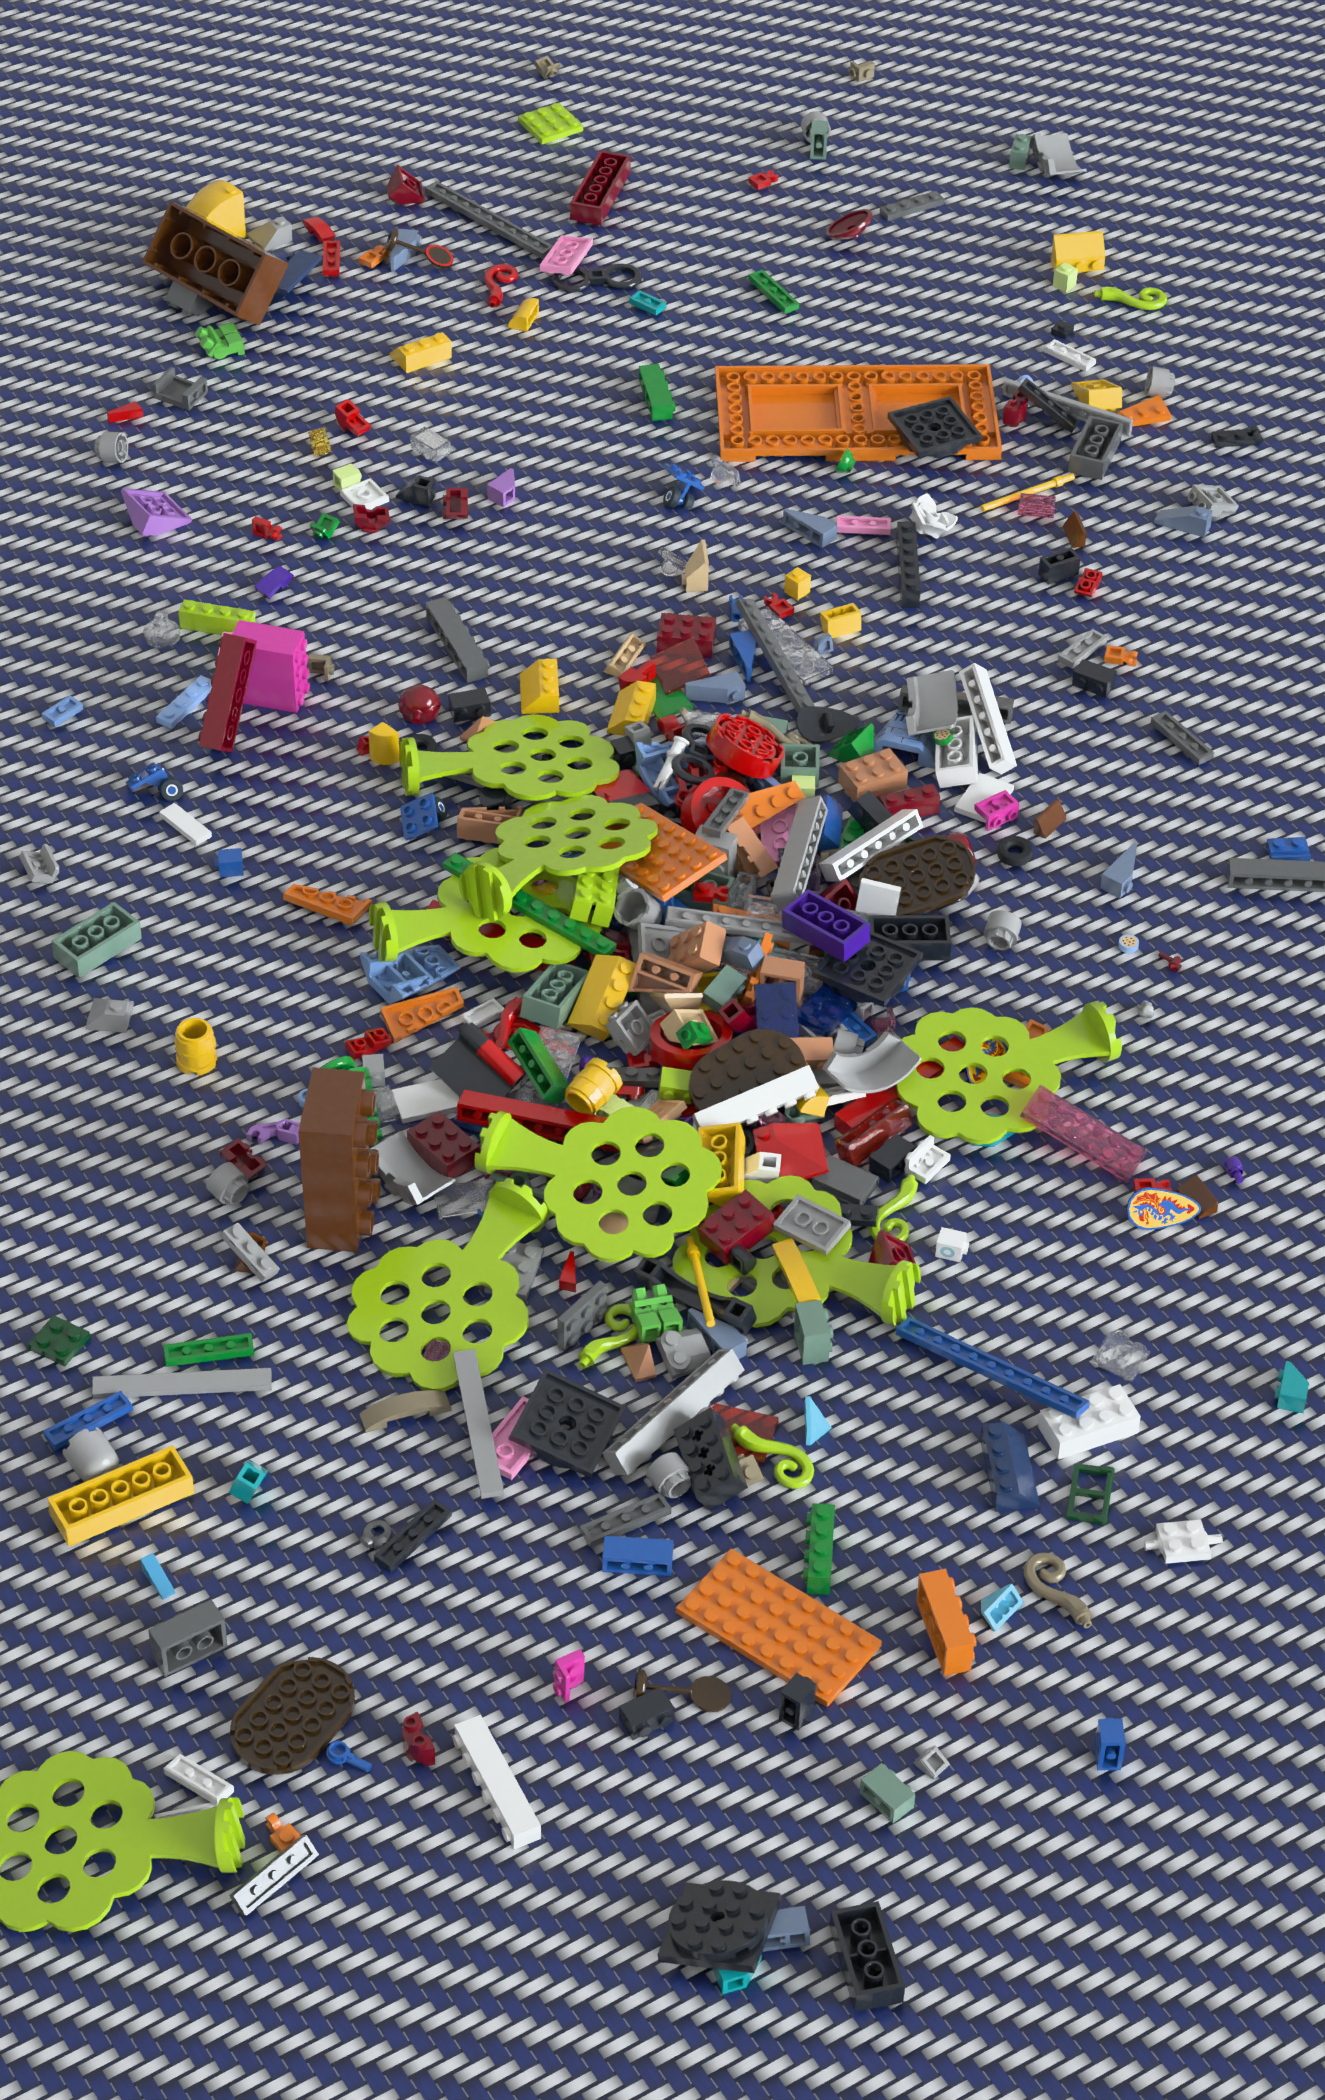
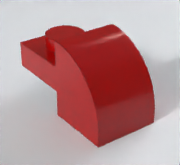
(349, 418)
(645, 673)

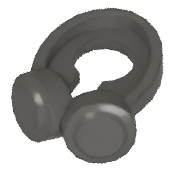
(367, 1537)

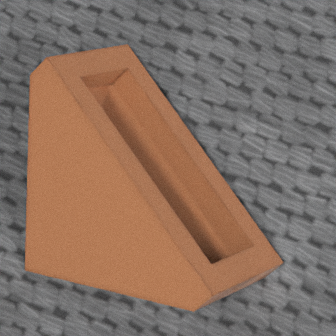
(476, 728)
(639, 1361)

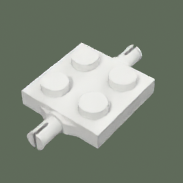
(1183, 1541)

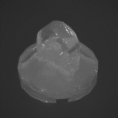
(161, 631)

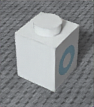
(951, 1244)

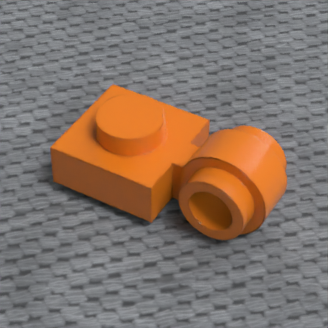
(374, 257)

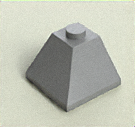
(272, 234)
(109, 1015)

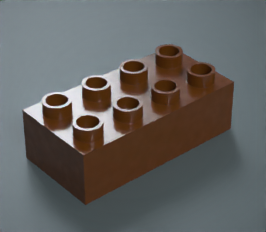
(215, 263)
(338, 1159)

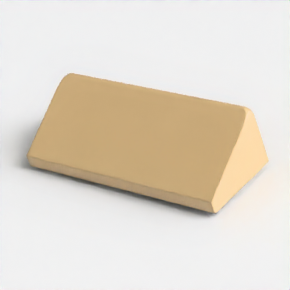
(625, 656)

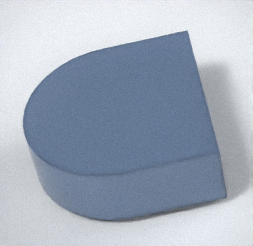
(823, 644)

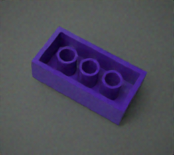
(826, 925)

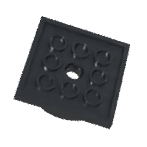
(934, 428)
(889, 967)
(569, 1403)
(732, 1942)

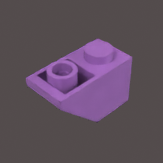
(502, 488)

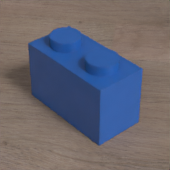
(1109, 1744)

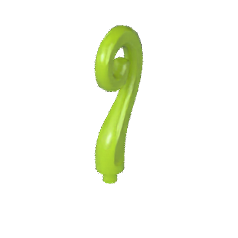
(1146, 302)
(905, 1195)
(597, 1347)
(754, 1443)

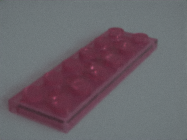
(1083, 1133)

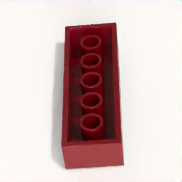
(600, 187)
(227, 692)

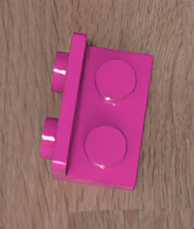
(997, 809)
(568, 1673)

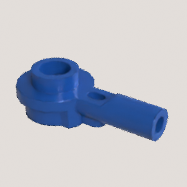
(340, 1753)

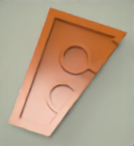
(1147, 412)

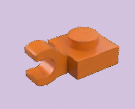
(1118, 654)
(281, 1836)

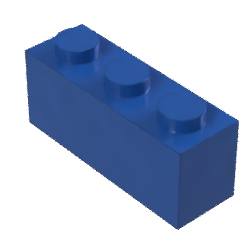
(832, 827)
(637, 1555)

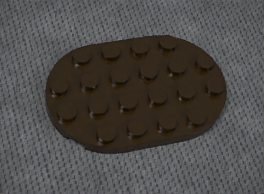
(927, 870)
(743, 1065)
(292, 1716)

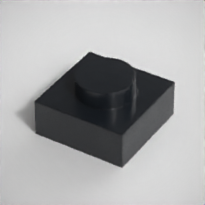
(1062, 329)

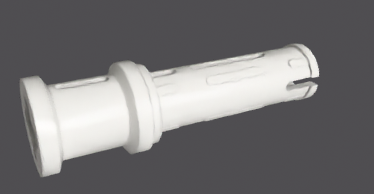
(677, 748)

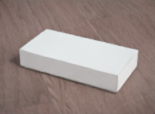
(483, 1013)

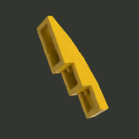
(795, 1271)

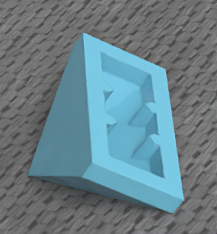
(815, 1422)
(1000, 1606)

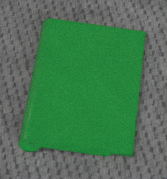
(670, 703)

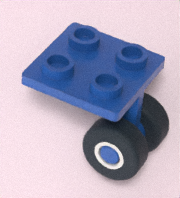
(680, 496)
(155, 775)
(422, 815)

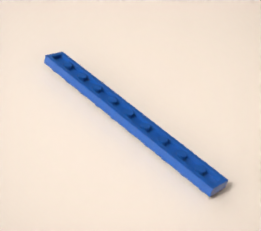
(993, 1368)

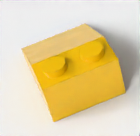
(1099, 394)

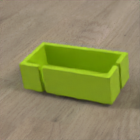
(594, 889)

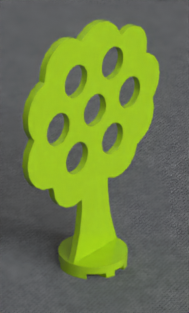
(487, 763)
(492, 888)
(403, 929)
(1084, 1036)
(514, 1147)
(507, 1219)
(880, 1287)
(200, 1837)

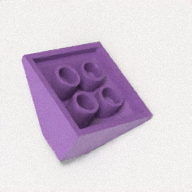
(153, 512)

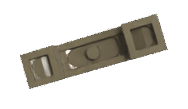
(403, 1406)

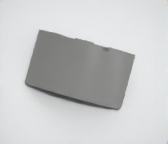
(1054, 154)
(932, 702)
(876, 1069)
(407, 1172)

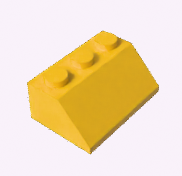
(1079, 250)
(423, 352)
(540, 687)
(632, 705)

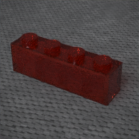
(873, 1131)

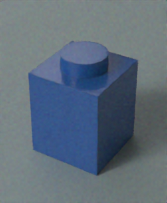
(229, 862)

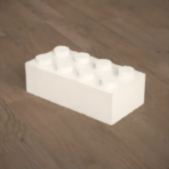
(958, 760)
(1106, 1420)

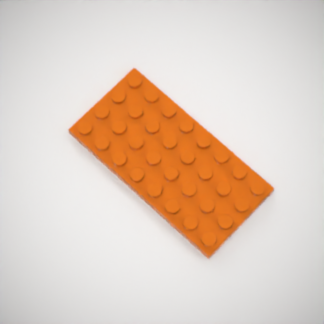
(674, 859)
(778, 1626)

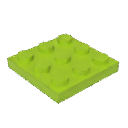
(550, 123)

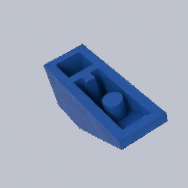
(743, 649)

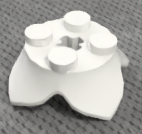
(927, 518)

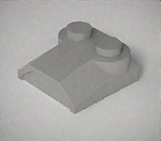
(682, 1351)

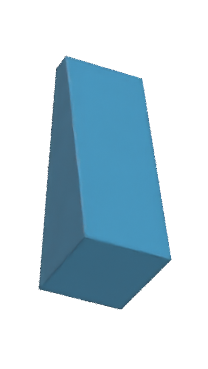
(156, 1576)

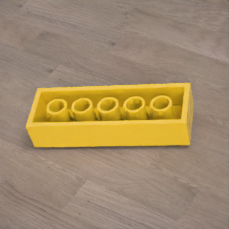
(120, 1495)

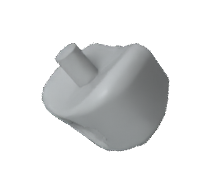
(1145, 1009)

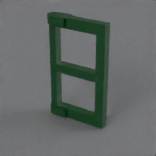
(1074, 1491)

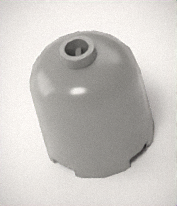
(637, 907)
(91, 1454)

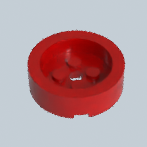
(745, 746)
(703, 801)
(673, 1055)

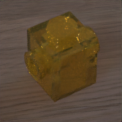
(319, 441)

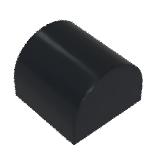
(742, 1259)

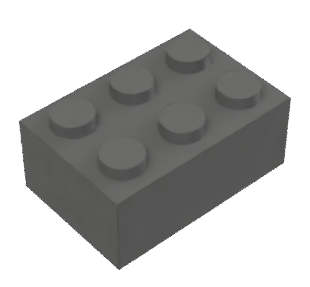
(188, 1638)

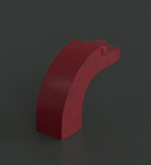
(738, 1016)

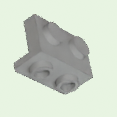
(40, 865)

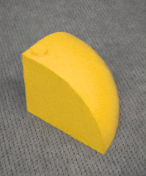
(221, 204)

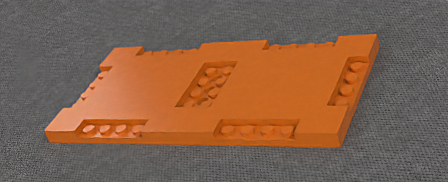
(814, 406)

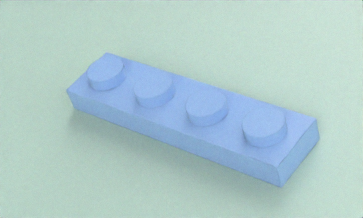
(185, 702)

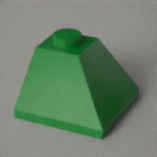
(854, 744)

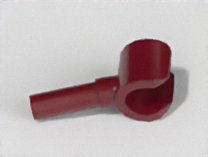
(1174, 963)

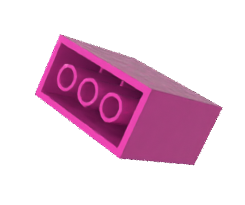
(278, 666)

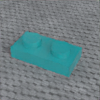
(647, 302)

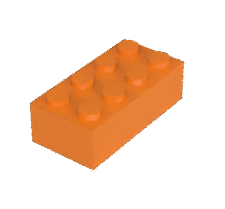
(945, 1622)

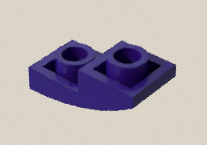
(275, 579)

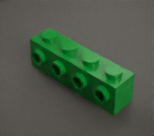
(656, 392)
(539, 1065)
(820, 1549)

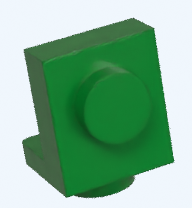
(325, 526)
(693, 1033)

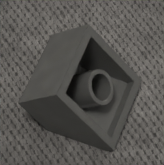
(187, 300)

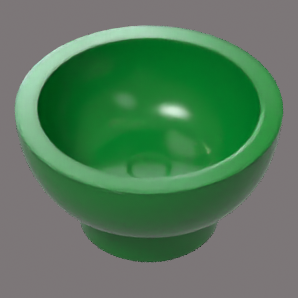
(846, 462)

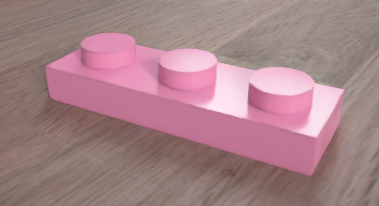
(863, 525)

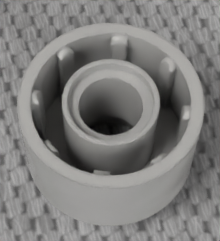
(806, 123)
(1159, 382)
(112, 447)
(1002, 929)
(848, 1042)
(228, 1184)
(669, 1475)

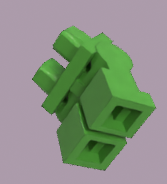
(220, 341)
(654, 1314)

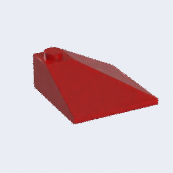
(799, 1148)

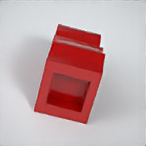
(670, 727)

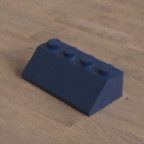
(299, 266)
(1008, 1467)

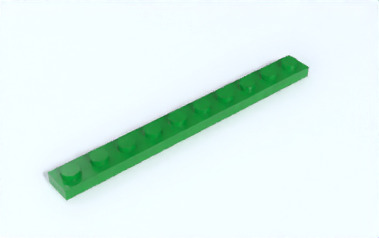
(545, 914)

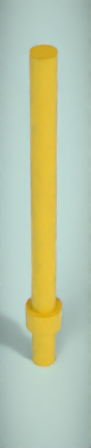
(1055, 482)
(694, 1254)

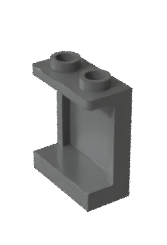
(178, 390)

